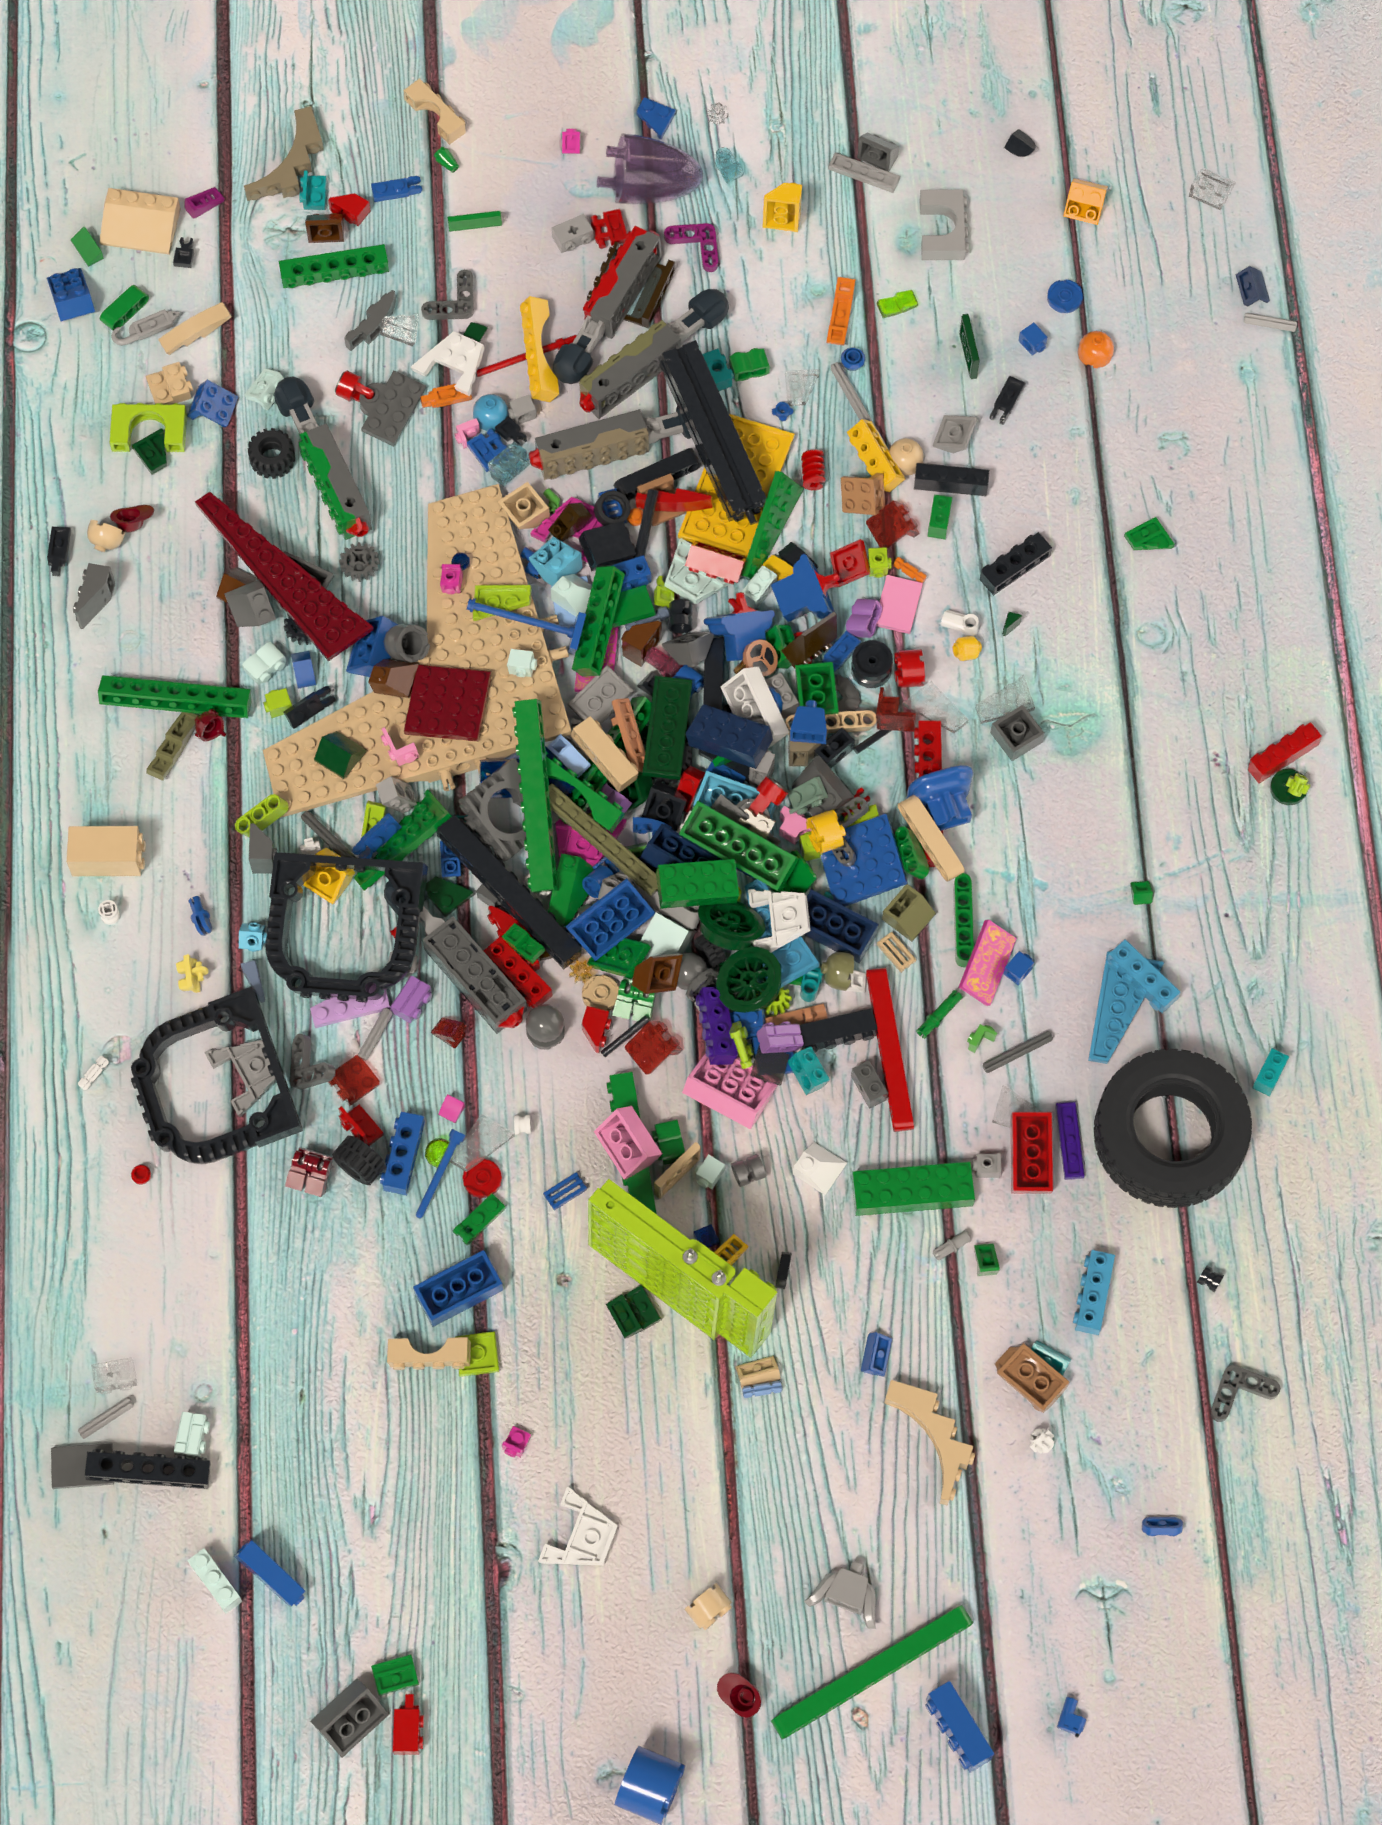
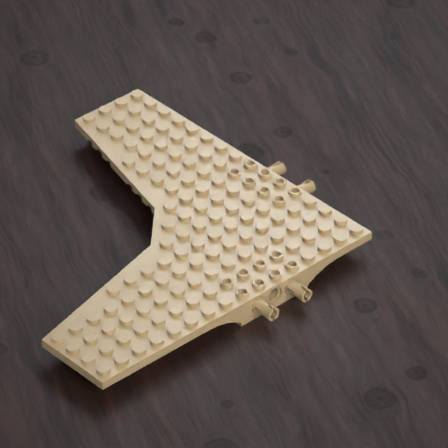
(482, 531)

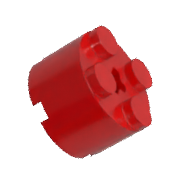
(910, 668)

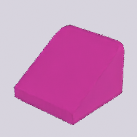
(451, 1108)

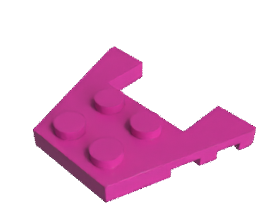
(542, 532)
(574, 844)

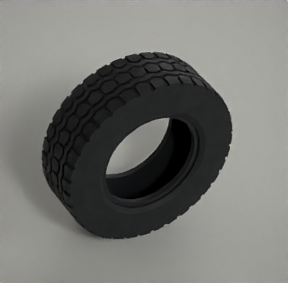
(1187, 1077)

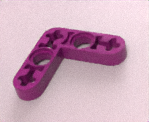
(699, 236)

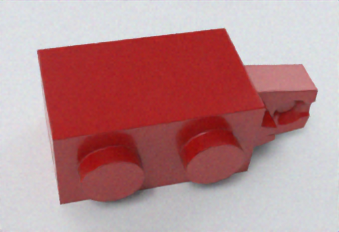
(407, 1728)

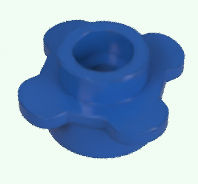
(782, 406)

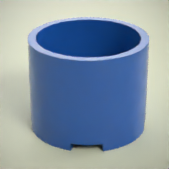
(649, 1785)

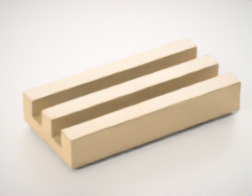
(906, 964)

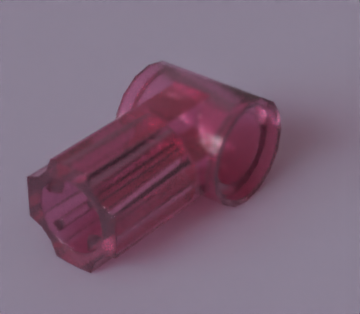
(666, 665)

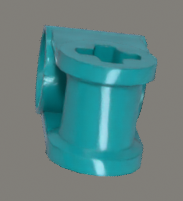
(811, 980)

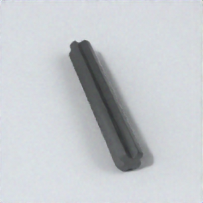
(326, 835)
(1017, 1052)

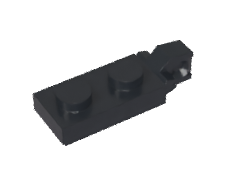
(58, 548)

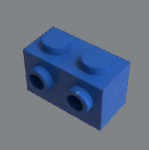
(636, 573)

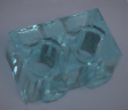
(508, 463)

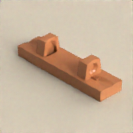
(630, 734)
(811, 1014)

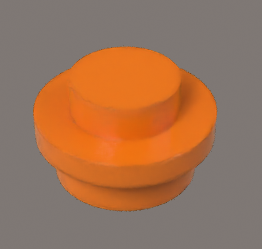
(635, 516)

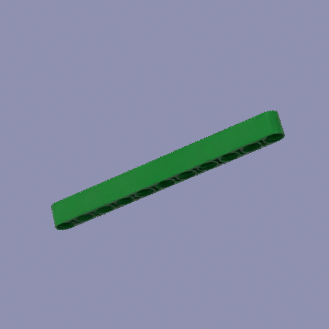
(871, 1672)

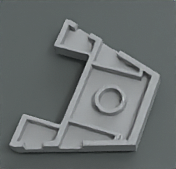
(252, 1068)

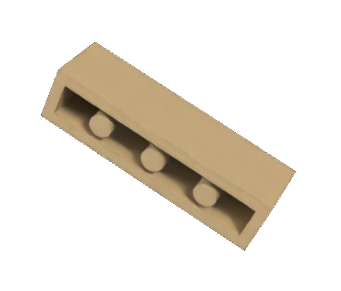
(604, 753)

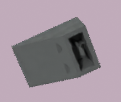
(93, 593)

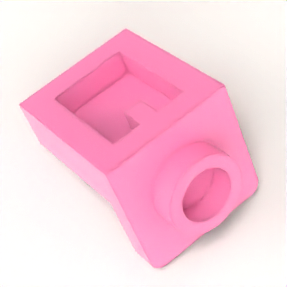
(467, 429)

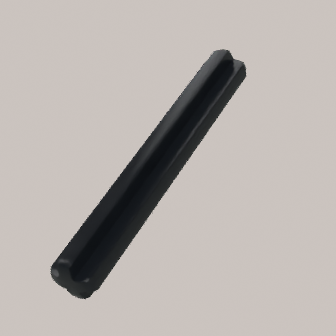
(646, 522)

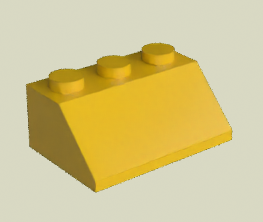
(783, 207)

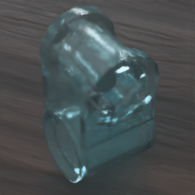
(728, 165)

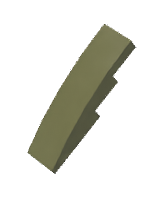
(172, 746)

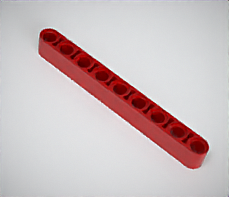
(890, 1050)

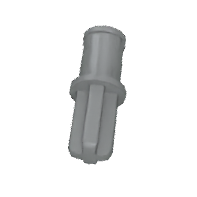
(951, 1245)

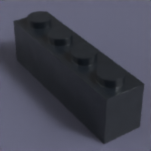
(951, 479)
(839, 1030)

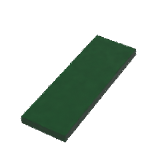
(667, 727)

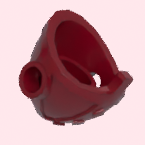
(209, 725)

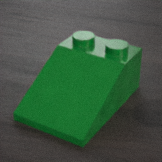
(817, 684)

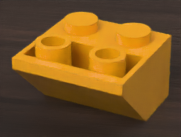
(1085, 201)

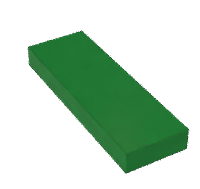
(474, 221)

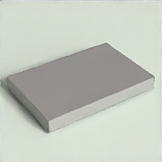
(597, 695)

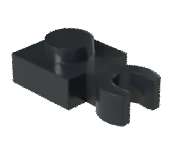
(184, 256)
(510, 430)

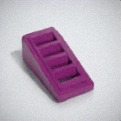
(195, 209)

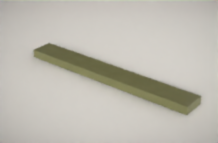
(602, 840)

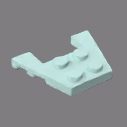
(689, 584)

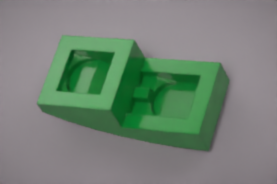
(523, 943)

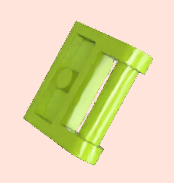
(745, 1051)

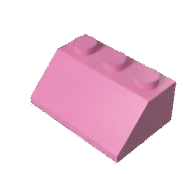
(627, 1142)

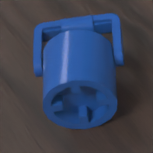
(593, 881)

